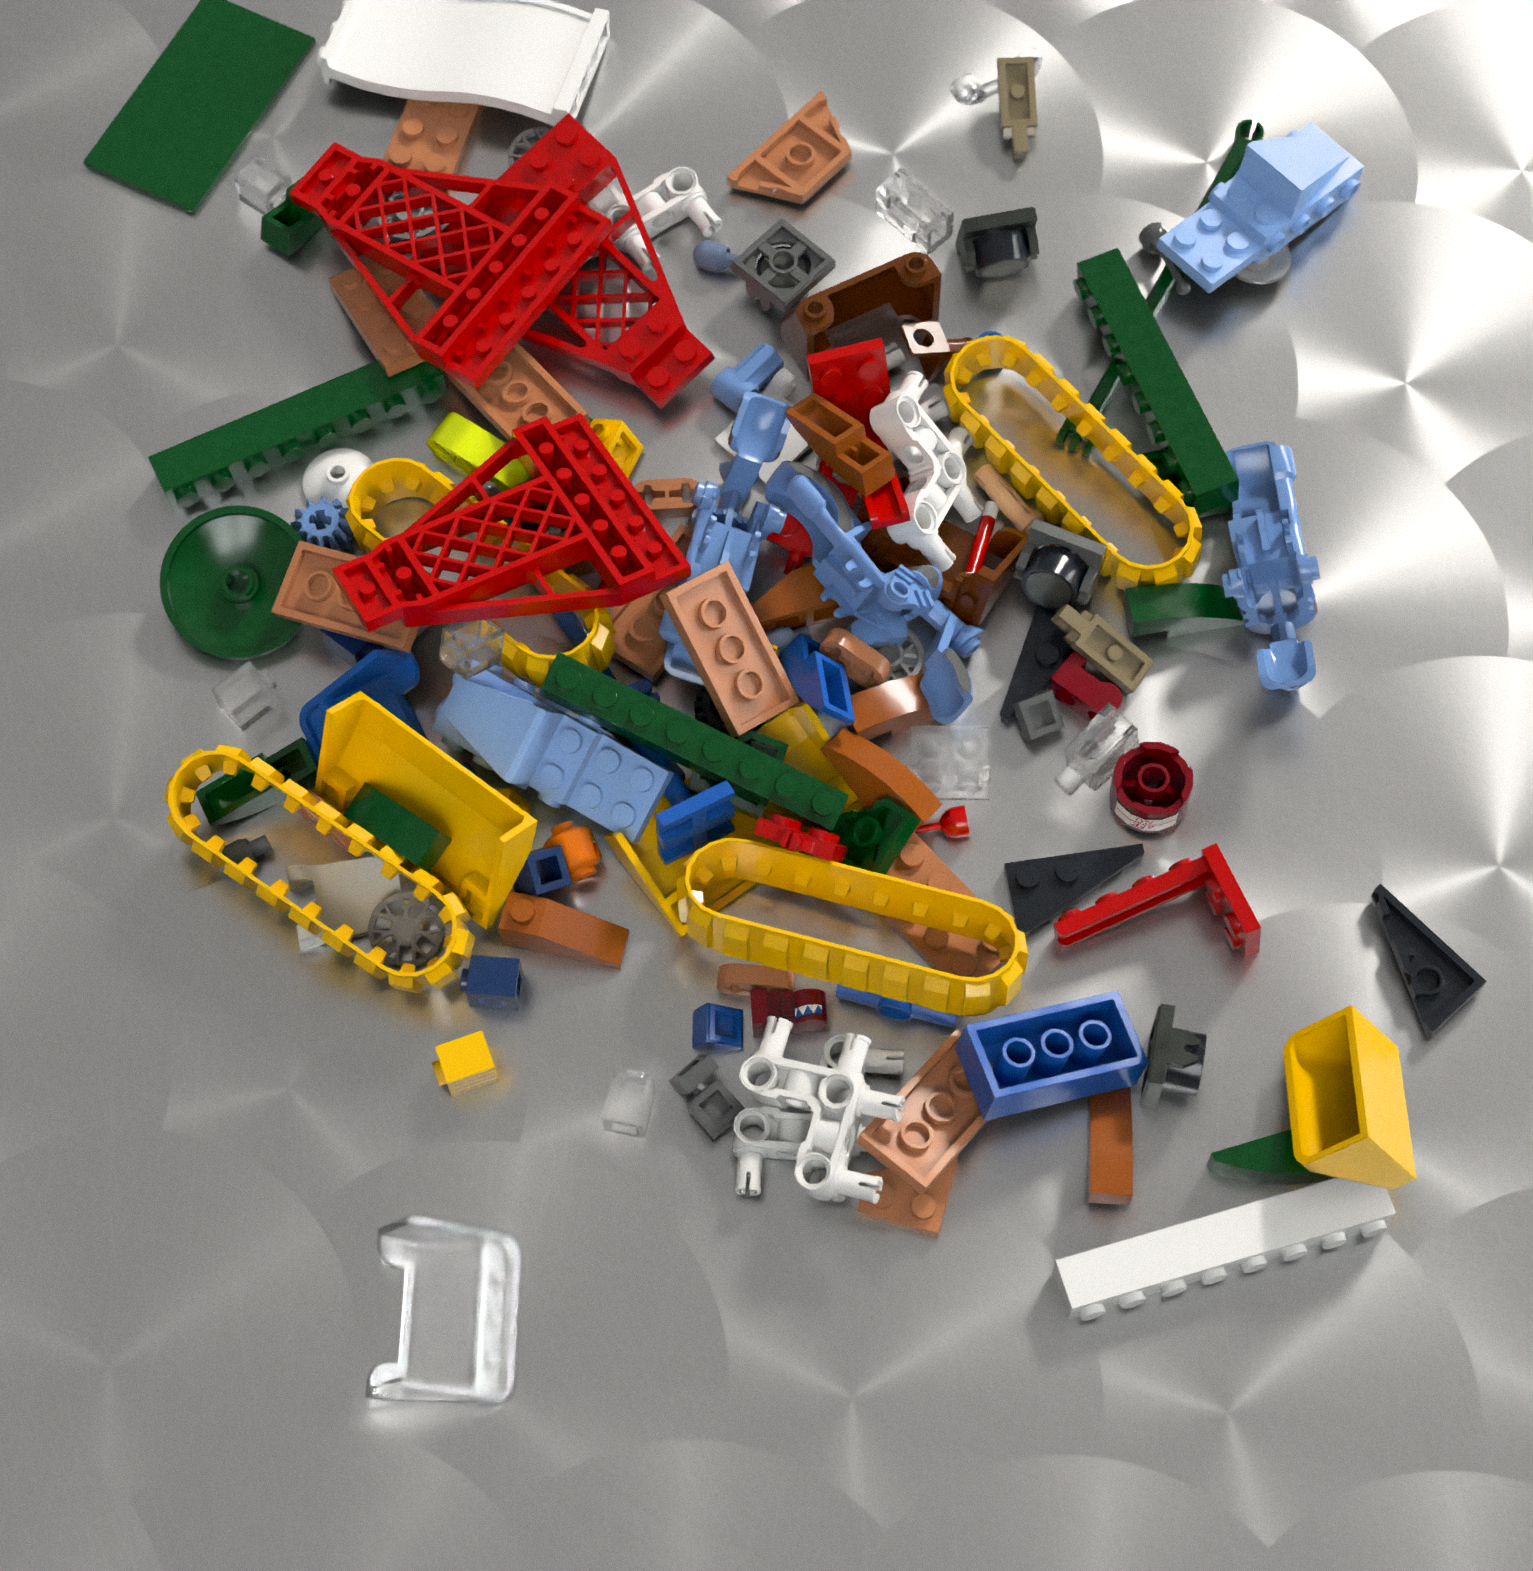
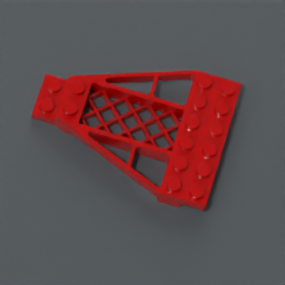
(487, 304)
(658, 347)
(592, 501)

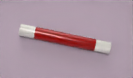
(982, 537)

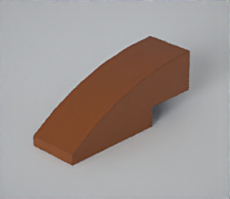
(842, 443)
(889, 708)
(878, 775)
(1110, 1148)

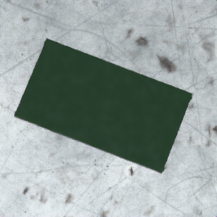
(199, 103)

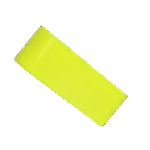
(469, 446)

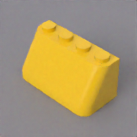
(1348, 1102)

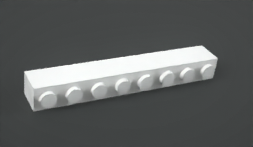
(1220, 1244)

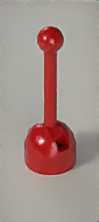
(952, 824)

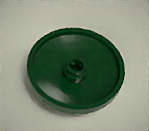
(225, 580)

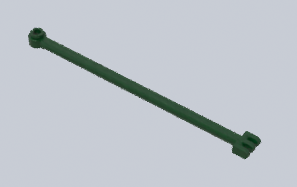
(1161, 288)

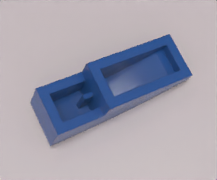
(818, 679)

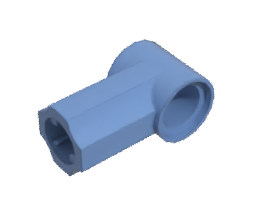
(749, 375)

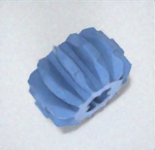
(324, 516)

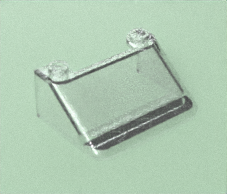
(454, 1313)

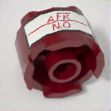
(1149, 808)

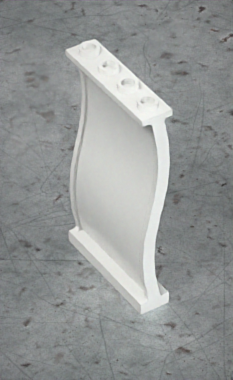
(479, 52)

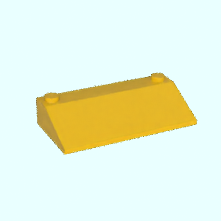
(805, 736)
(486, 829)

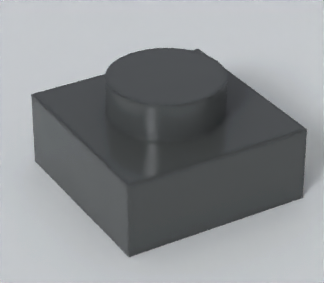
(1038, 715)
(695, 1075)
(715, 1108)

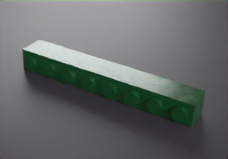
(1156, 382)
(291, 429)
(692, 743)

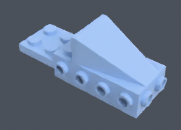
(1268, 203)
(551, 751)

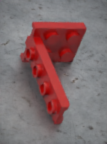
(855, 382)
(1149, 892)

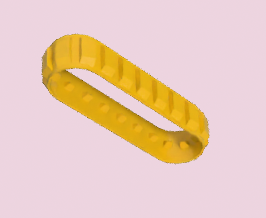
(1012, 354)
(405, 478)
(203, 764)
(859, 890)

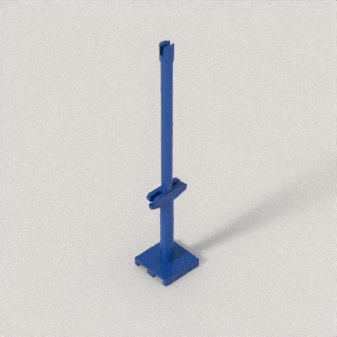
(690, 819)

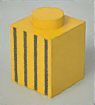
(464, 1063)

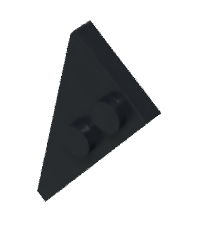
(1038, 661)
(1048, 885)
(1432, 971)

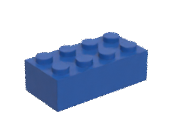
(1051, 1055)

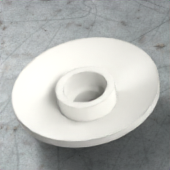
(319, 474)

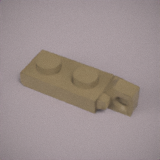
(1017, 102)
(1103, 647)

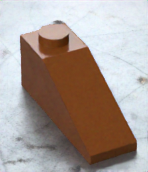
(795, 601)
(560, 931)

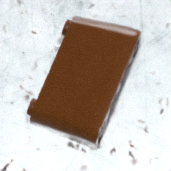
(904, 287)
(965, 594)

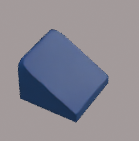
(717, 1028)

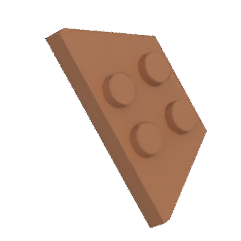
(796, 157)

